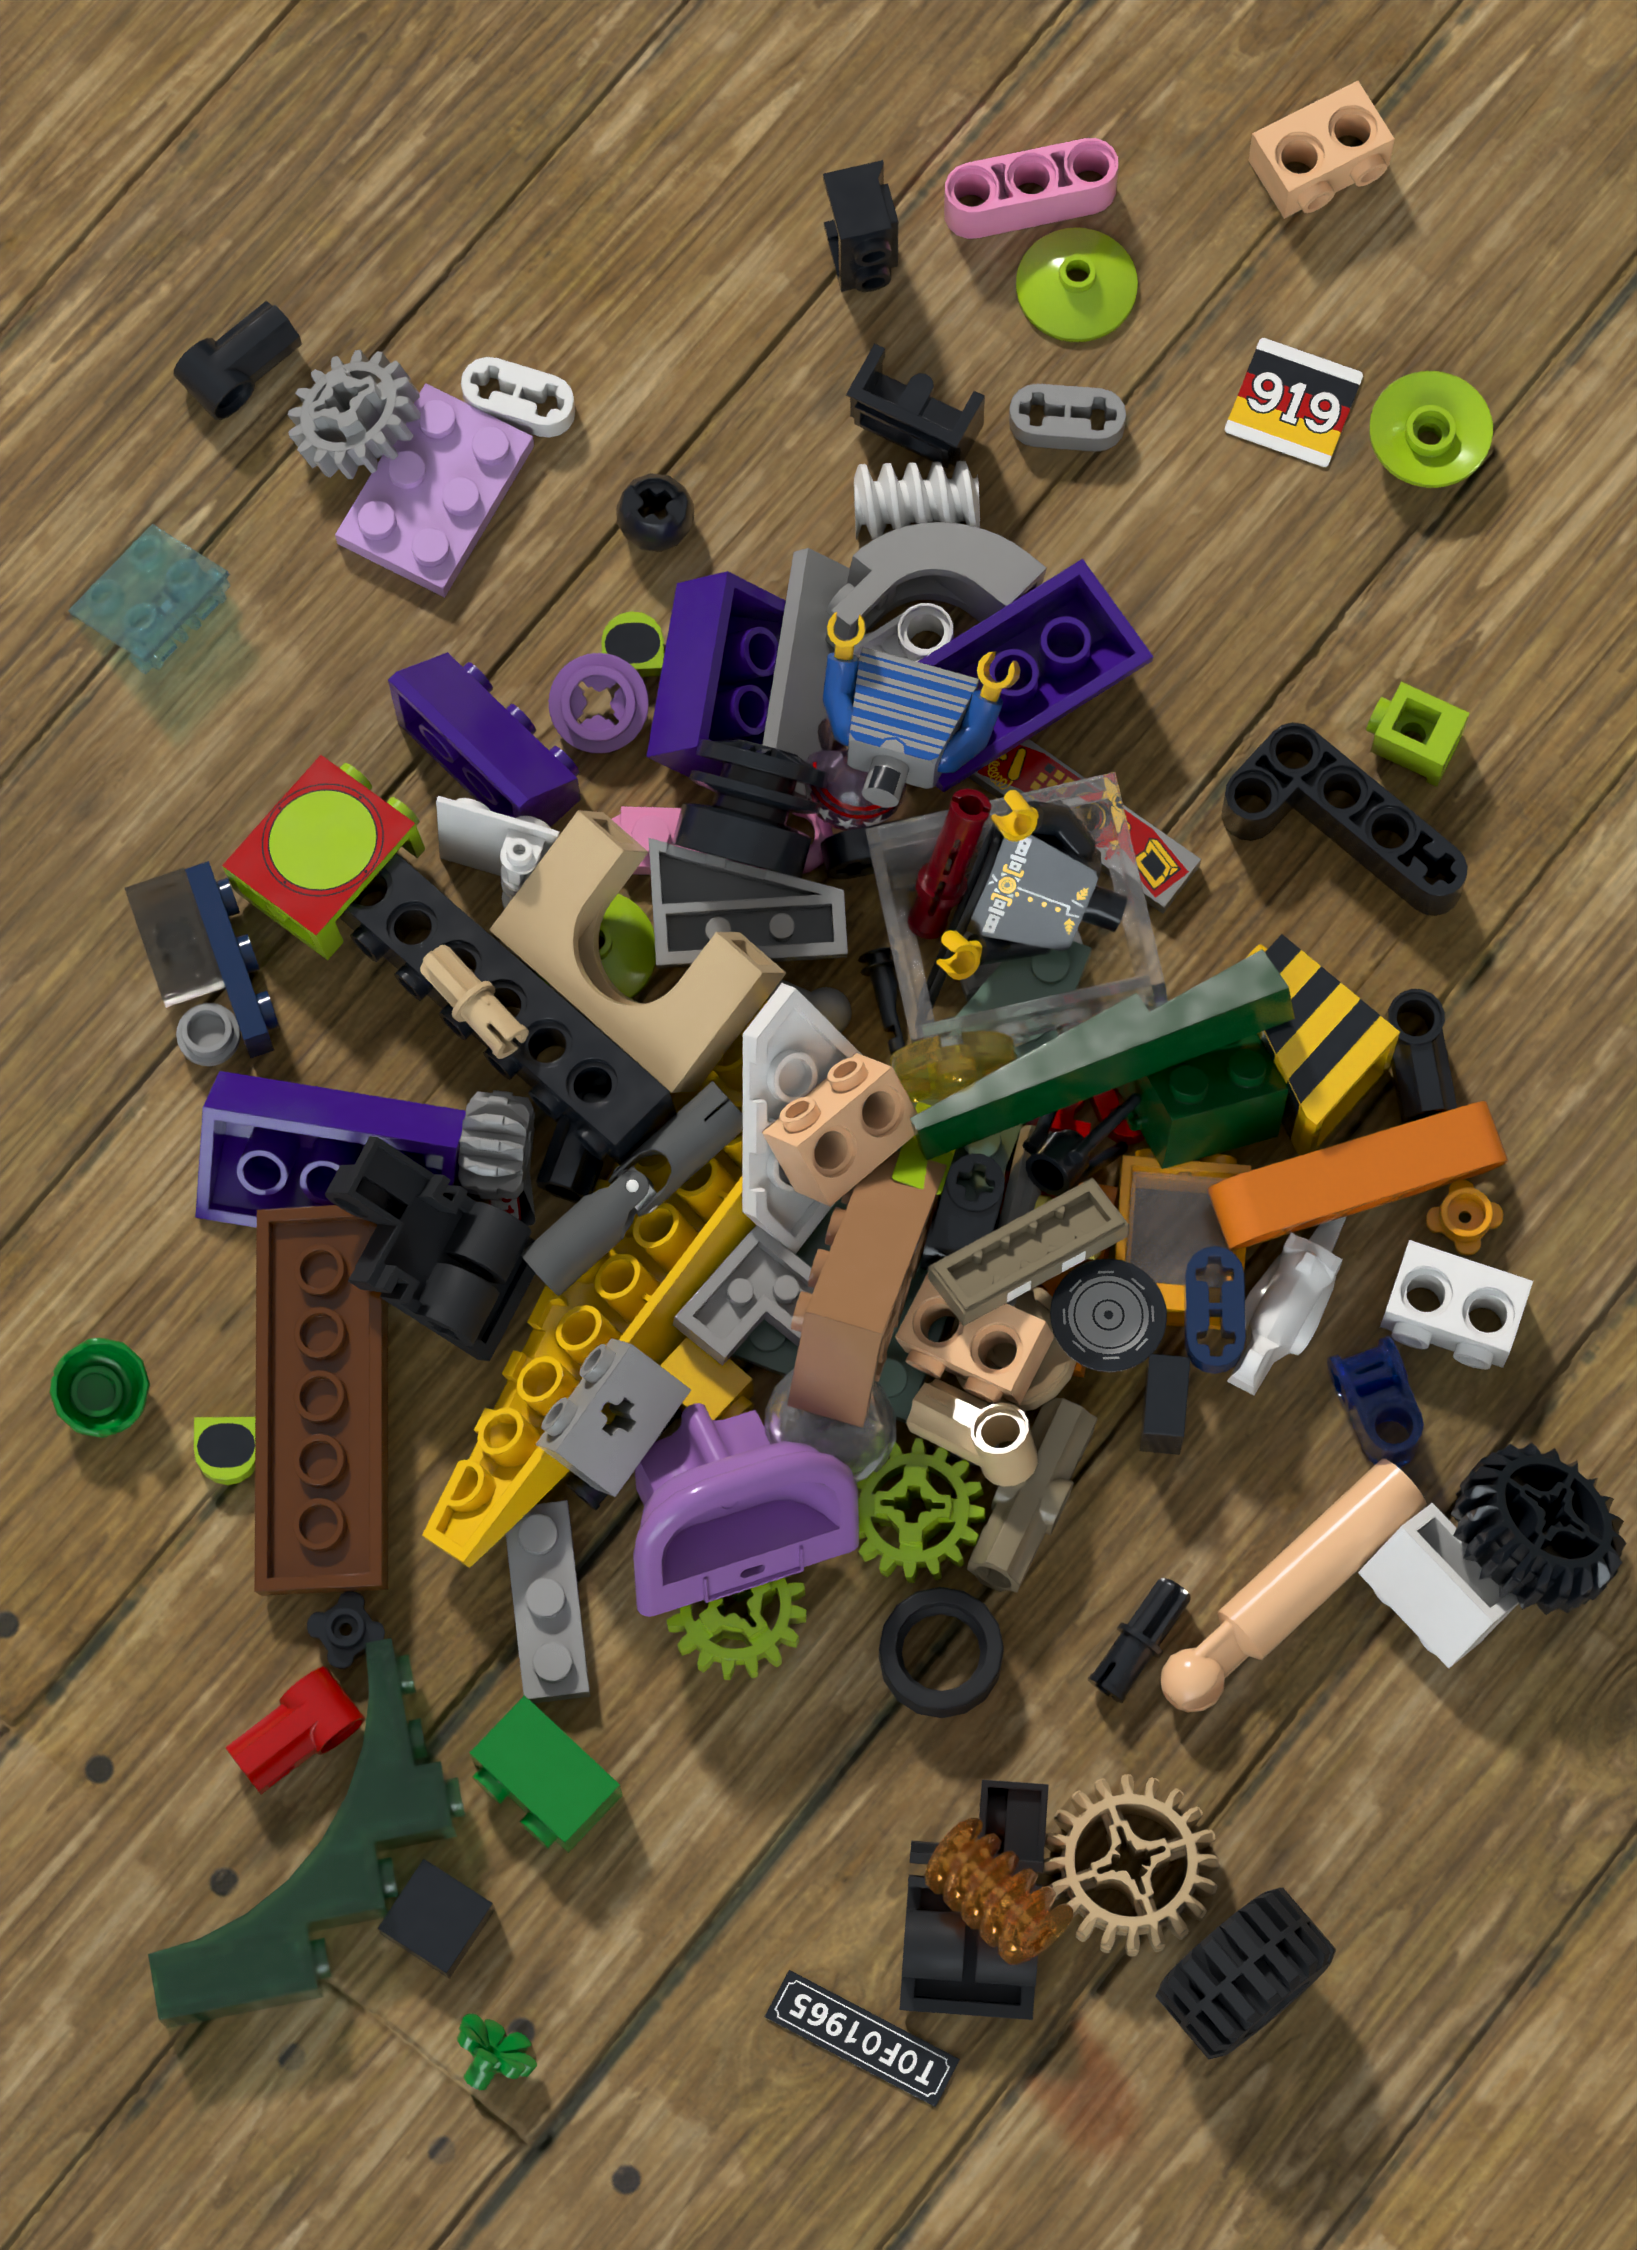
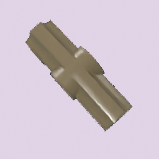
(1033, 1507)

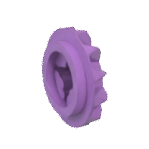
(568, 703)

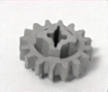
(354, 414)

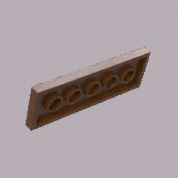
(319, 1407)

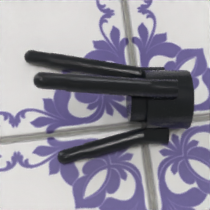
(1062, 1158)

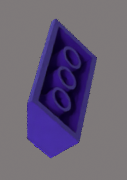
(1068, 652)
(285, 1141)

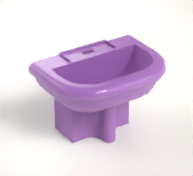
(735, 1511)

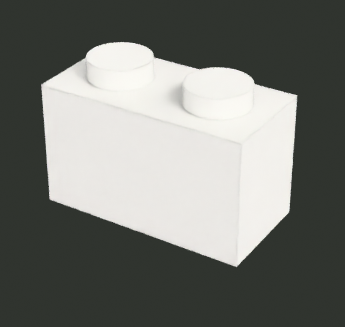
(1434, 1588)

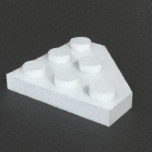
(784, 1058)

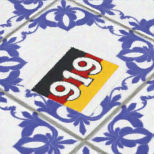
(1293, 402)

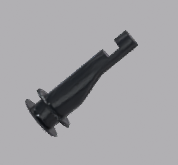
(885, 986)

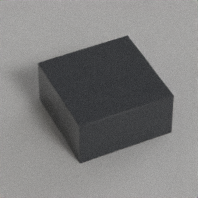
(1165, 1404)
(436, 1918)

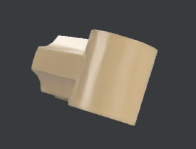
(974, 1429)

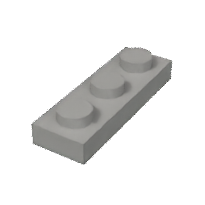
(547, 1605)

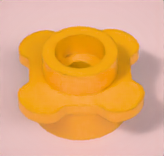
(1465, 1198)

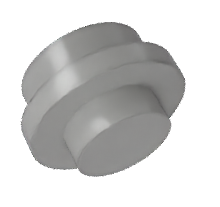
(208, 1034)

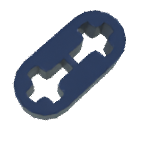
(1230, 1309)

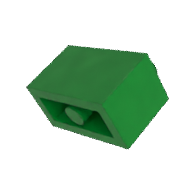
(544, 1776)

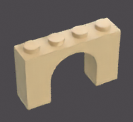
(556, 930)

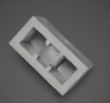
(640, 1397)

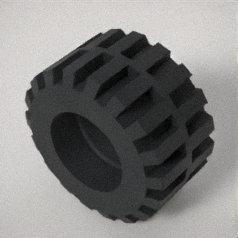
(1245, 1973)

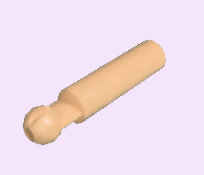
(1294, 1584)

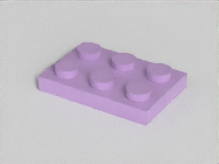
(438, 494)

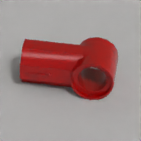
(310, 1719)

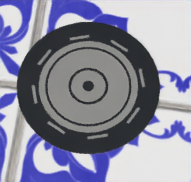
(1108, 1315)

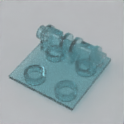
(151, 595)

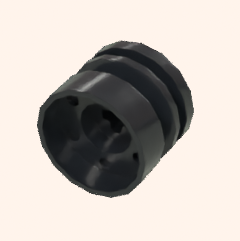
(751, 806)

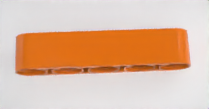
(1357, 1175)

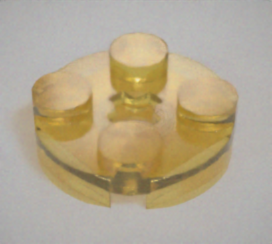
(939, 1071)

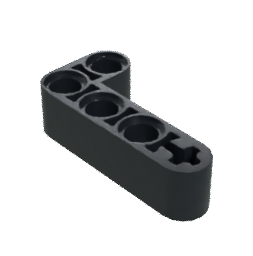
(1348, 827)

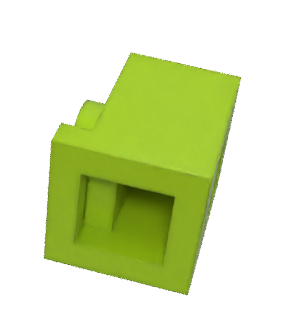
(1433, 719)

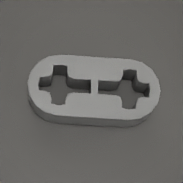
(1067, 417)

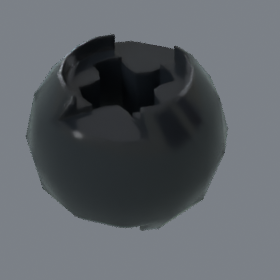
(649, 531)

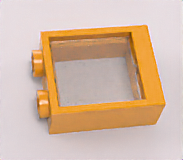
(1172, 1221)

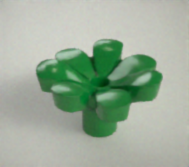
(493, 2052)

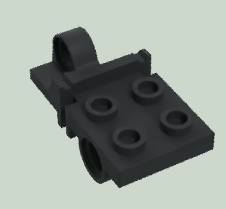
(435, 1248)
(945, 1960)

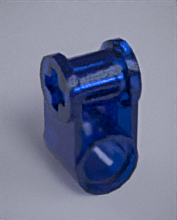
(1374, 1391)

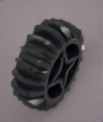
(1538, 1528)

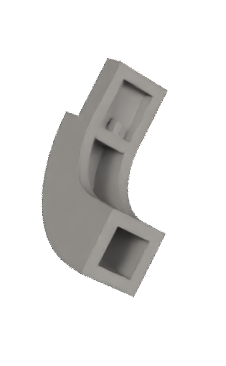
(933, 563)

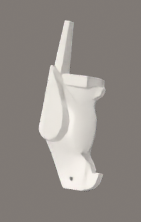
(1288, 1303)

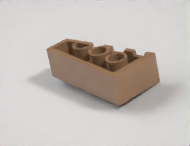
(860, 1291)

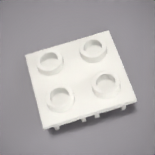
(492, 841)

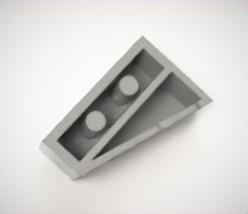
(709, 894)

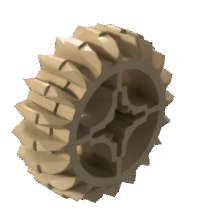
(1160, 1853)

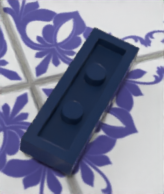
(234, 958)

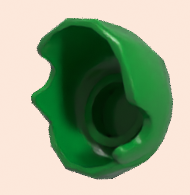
(99, 1387)

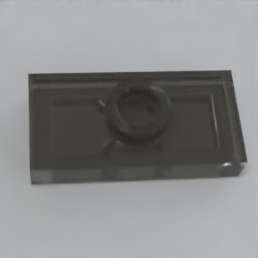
(174, 937)

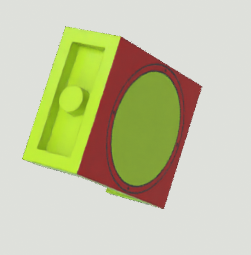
(320, 851)

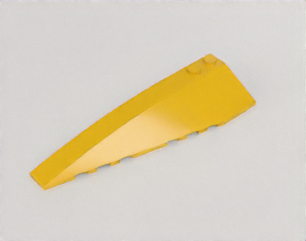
(622, 1297)

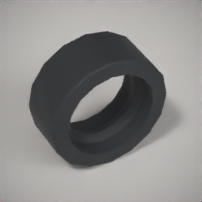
(948, 1603)

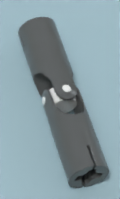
(604, 1216)

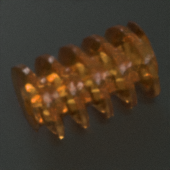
(991, 1897)

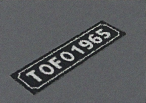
(862, 2038)

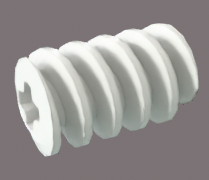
(914, 498)

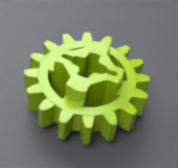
(945, 1513)
(761, 1641)

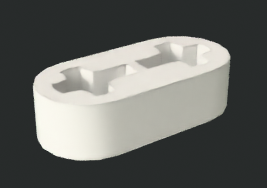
(521, 384)

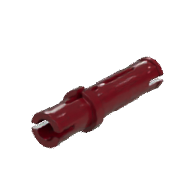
(932, 905)

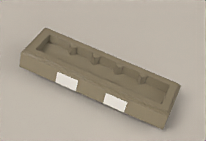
(1028, 1251)

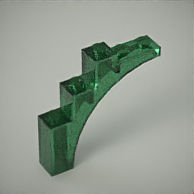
(271, 1950)

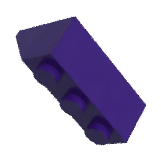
(715, 669)
(483, 742)

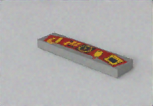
(1161, 861)

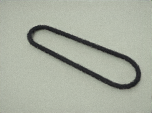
(965, 909)

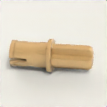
(473, 1001)

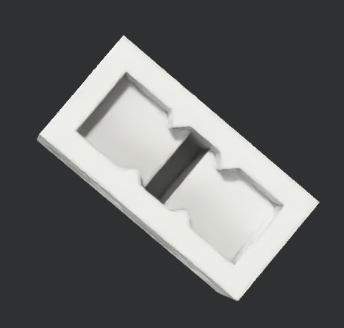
(1460, 1289)

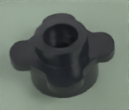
(327, 1625)

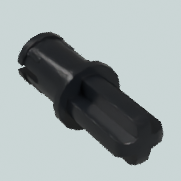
(1140, 1639)

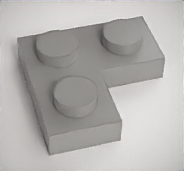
(751, 1285)

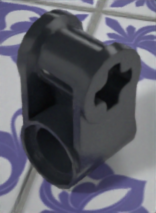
(961, 1220)

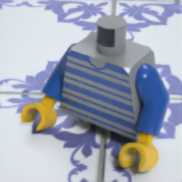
(906, 716)

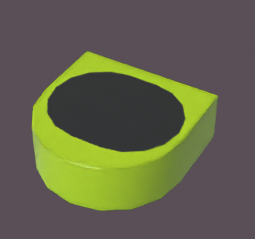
(637, 641)
(225, 1448)

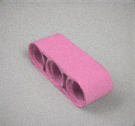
(1050, 167)

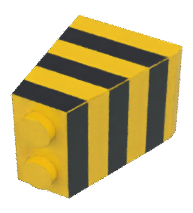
(1328, 1051)

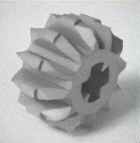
(496, 1145)

